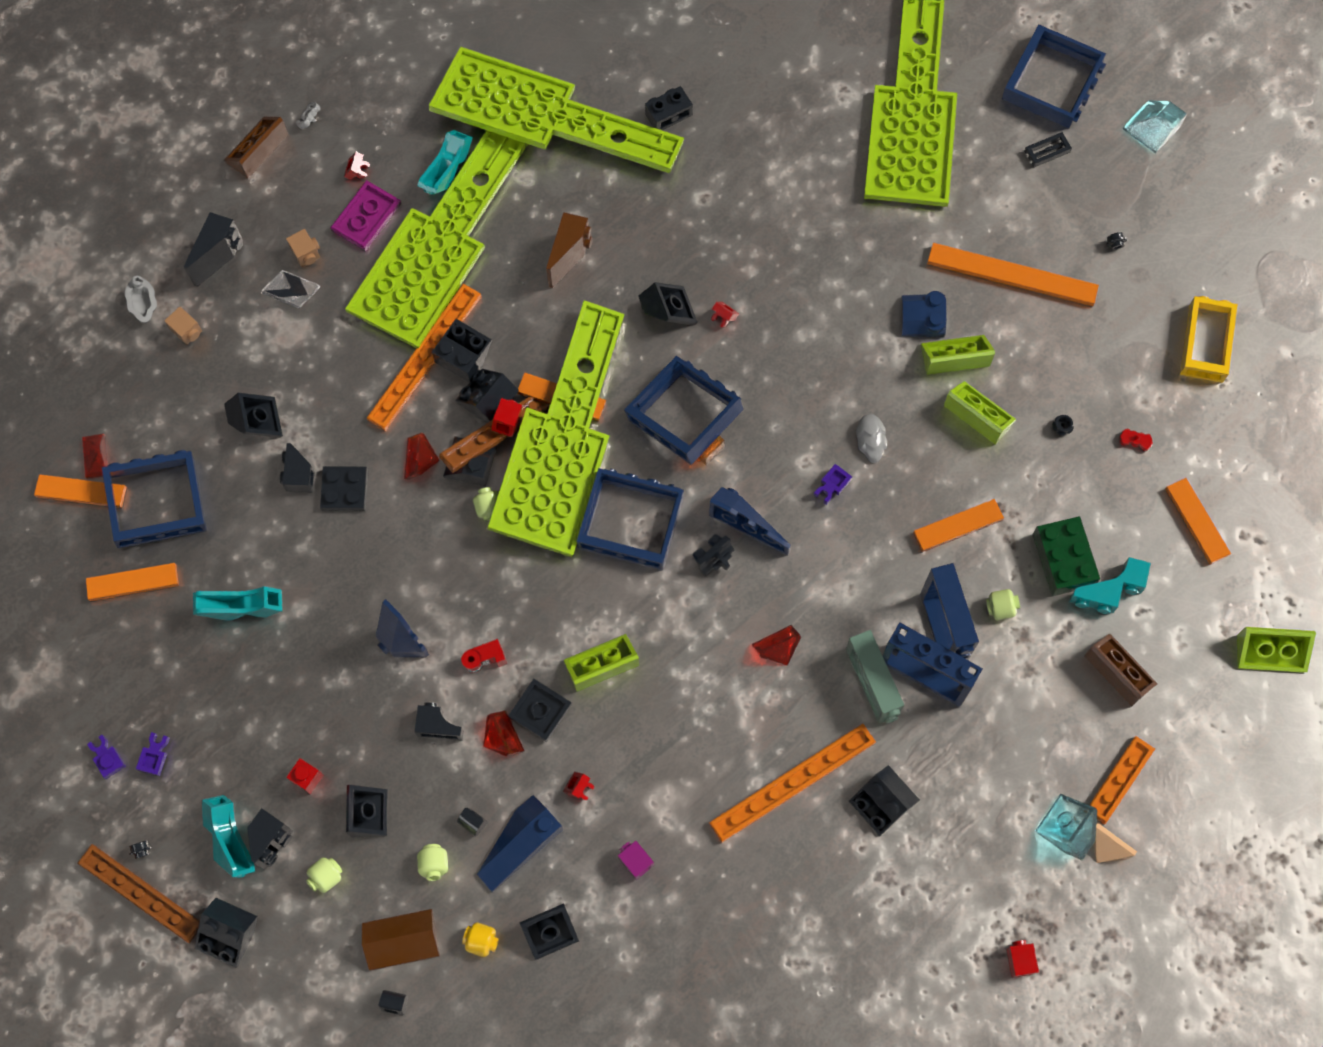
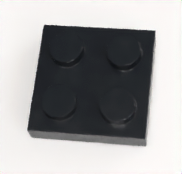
(344, 488)
(540, 710)

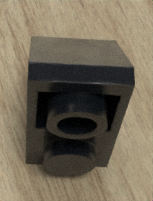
(297, 473)

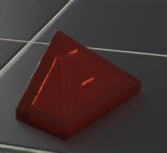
(94, 455)
(419, 456)
(779, 645)
(501, 735)

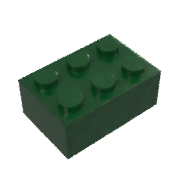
(1065, 555)

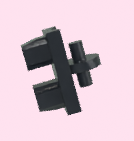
(716, 556)

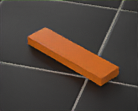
(544, 390)
(77, 490)
(1198, 521)
(958, 525)
(132, 582)
(1121, 778)

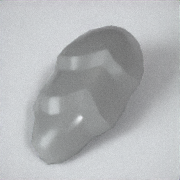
(140, 299)
(871, 437)

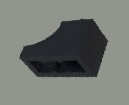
(432, 724)

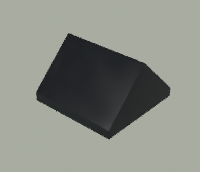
(366, 811)
(549, 931)

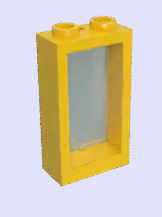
(1208, 339)

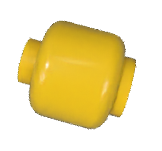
(480, 939)

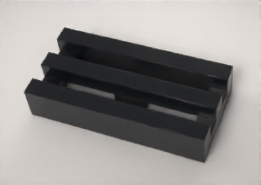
(1033, 147)

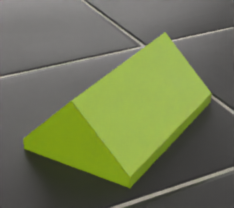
(957, 354)
(979, 412)
(1275, 649)
(601, 662)

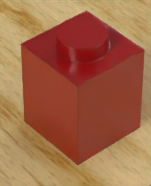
(506, 417)
(305, 776)
(1022, 959)

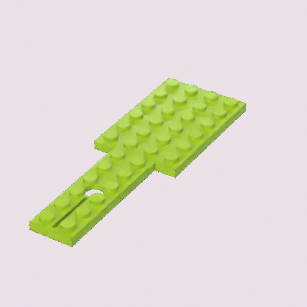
(536, 106)
(913, 120)
(434, 253)
(556, 451)

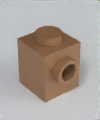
(304, 247)
(183, 326)

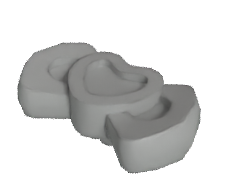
(308, 115)

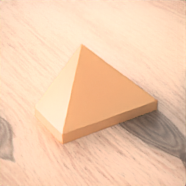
(1110, 847)

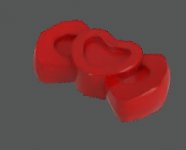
(1136, 439)

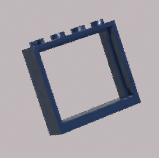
(1068, 47)
(653, 391)
(158, 531)
(621, 551)
(948, 611)
(930, 664)

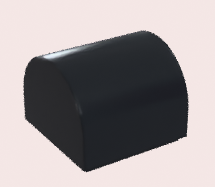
(471, 821)
(393, 1002)

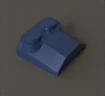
(924, 315)

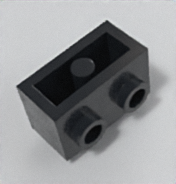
(668, 108)

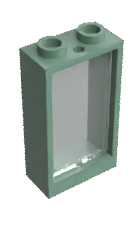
(875, 677)

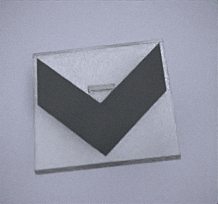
(290, 289)

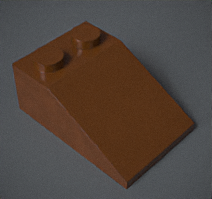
(569, 246)

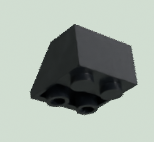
(462, 350)
(485, 392)
(884, 800)
(266, 838)
(225, 932)

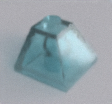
(1155, 123)
(1070, 826)

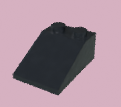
(213, 248)

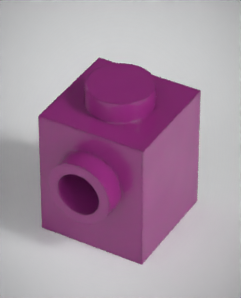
(635, 859)

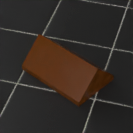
(257, 145)
(1120, 669)
(400, 939)

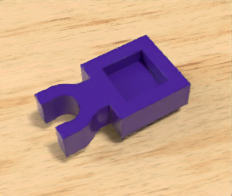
(833, 482)
(153, 758)
(107, 759)

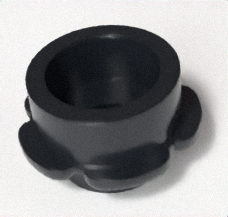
(1116, 240)
(1067, 421)
(140, 849)

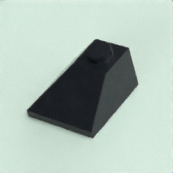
(667, 303)
(254, 415)
(476, 470)

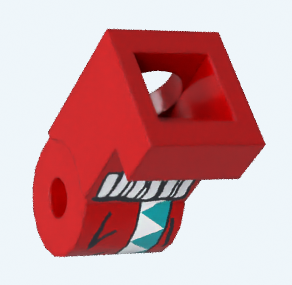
(483, 655)

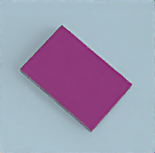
(365, 215)

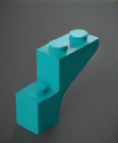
(444, 167)
(1106, 594)
(235, 604)
(228, 845)

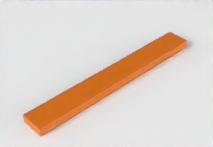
(1013, 274)
(421, 359)
(792, 783)

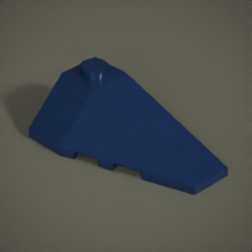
(737, 513)
(396, 636)
(522, 838)

